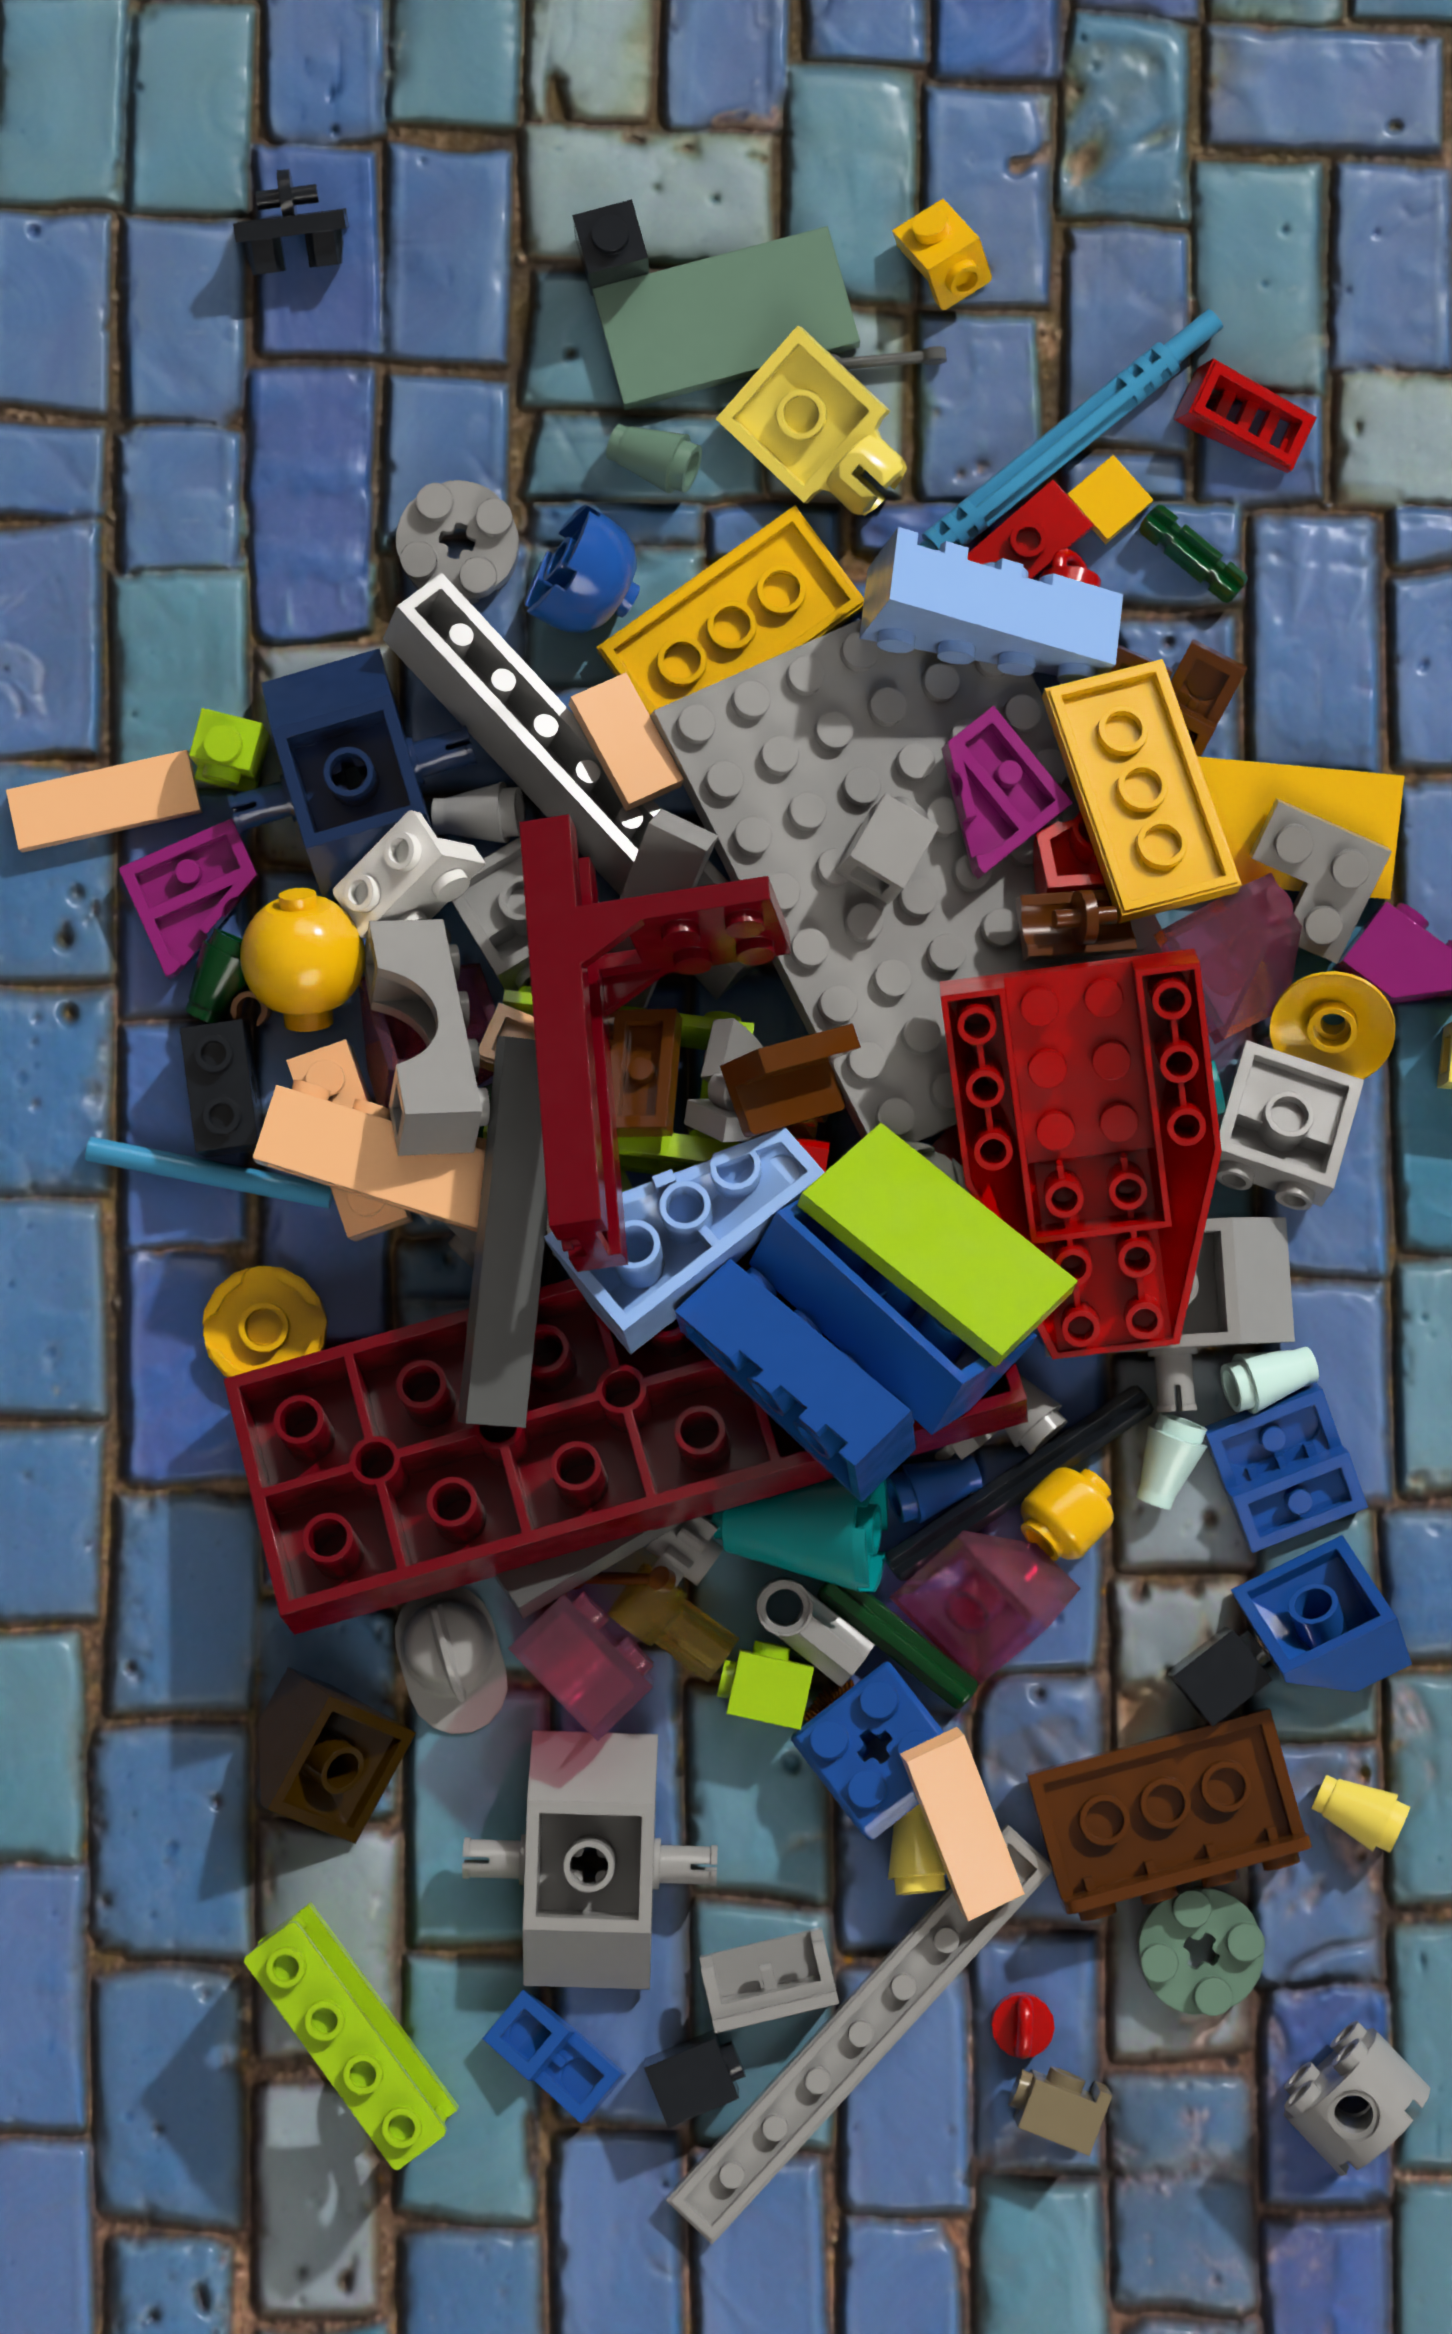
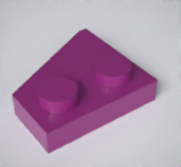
(998, 790)

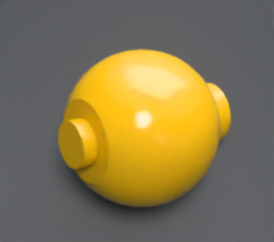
(302, 958)

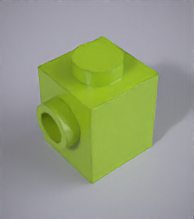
(766, 1685)

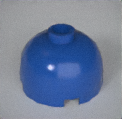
(586, 575)

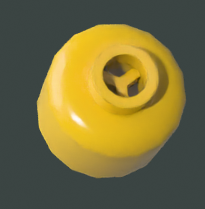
(1067, 1513)

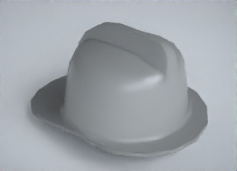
(451, 1660)

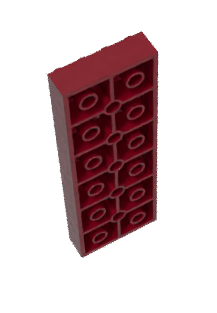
(389, 1499)

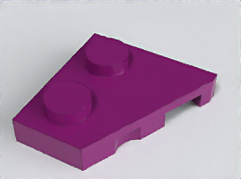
(189, 891)

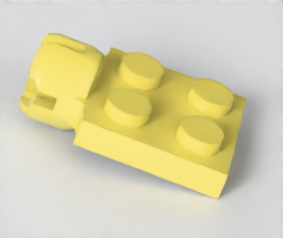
(815, 426)

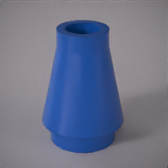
(931, 1486)

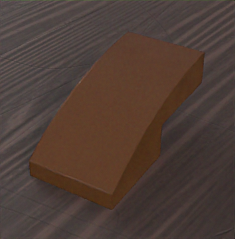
(1204, 689)

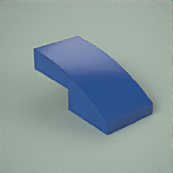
(554, 2056)

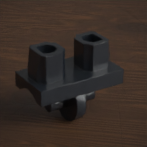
(264, 236)

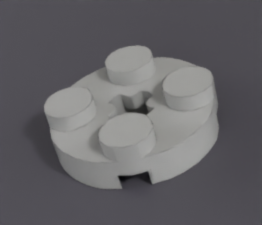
(453, 506)

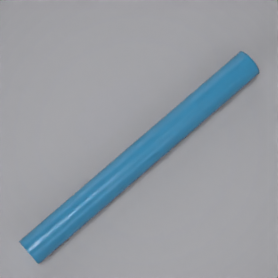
(208, 1172)

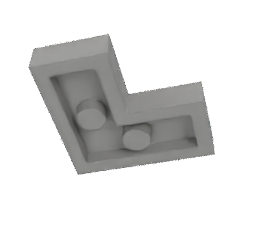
(1335, 868)

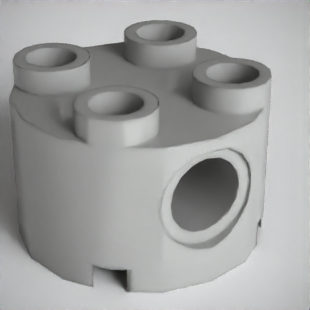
(1360, 2126)

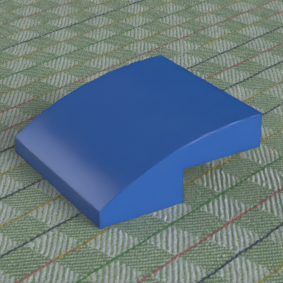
(1284, 1468)

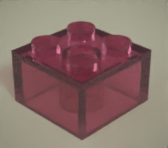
(584, 1662)

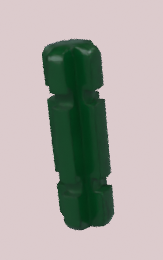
(1193, 553)

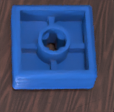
(838, 1740)

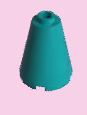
(813, 1533)

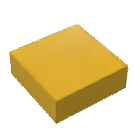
(1110, 498)

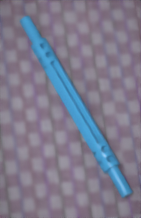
(1070, 436)

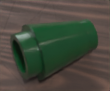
(216, 977)

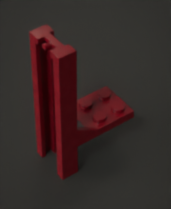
(582, 985)

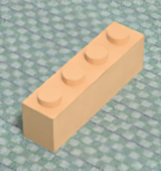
(359, 1155)

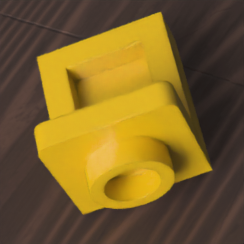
(944, 253)

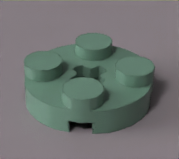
(1209, 1986)

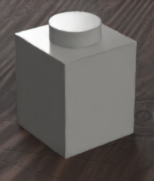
(888, 847)

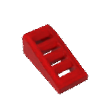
(1235, 435)

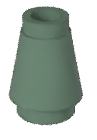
(657, 456)

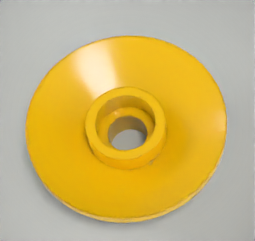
(1355, 1045)

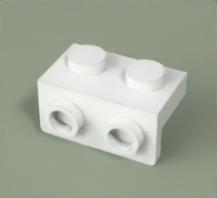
(407, 875)

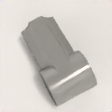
(816, 1633)

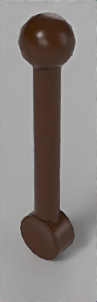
(659, 1579)

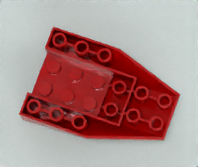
(1093, 1133)

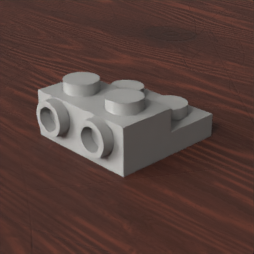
(497, 915)
(1285, 1126)

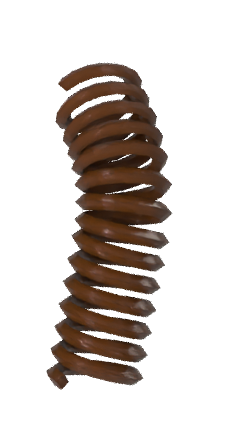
(823, 1700)

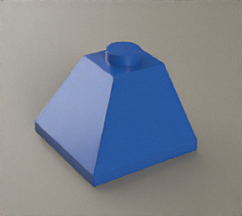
(1324, 1620)

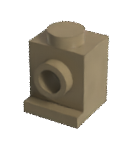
(1059, 2107)

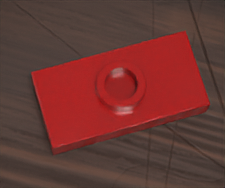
(1035, 532)

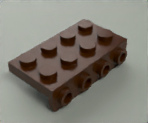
(1168, 1814)

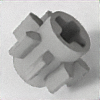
(687, 1549)

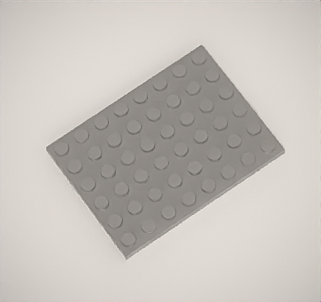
(785, 777)

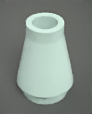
(1266, 1377)
(1169, 1458)

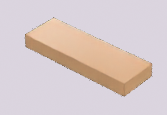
(104, 801)
(962, 1823)

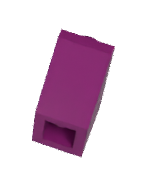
(1400, 956)

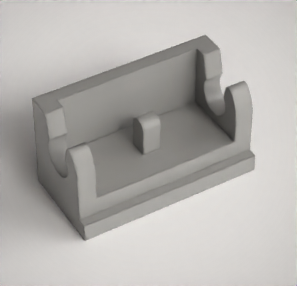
(768, 1980)

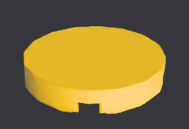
(262, 1320)

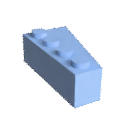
(987, 612)

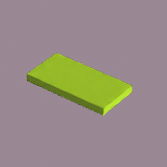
(937, 1244)

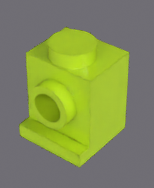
(229, 750)

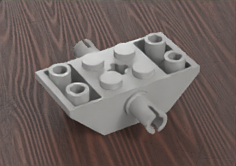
(1235, 1299)
(603, 1799)

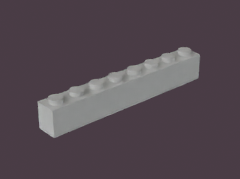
(527, 734)

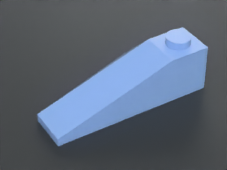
(688, 1228)

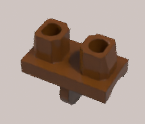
(1071, 925)

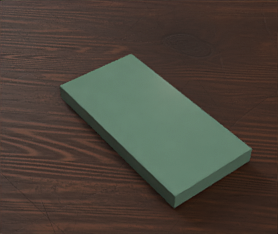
(722, 316)

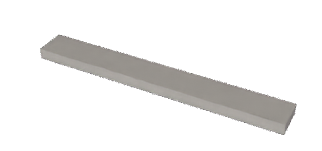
(844, 2052)

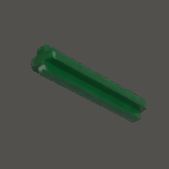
(901, 1643)

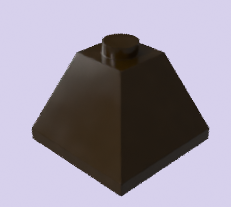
(326, 1755)

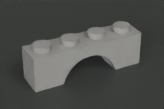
(436, 1093)

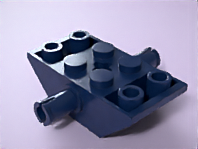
(337, 721)

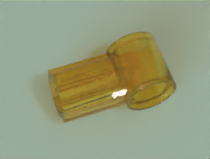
(674, 1625)

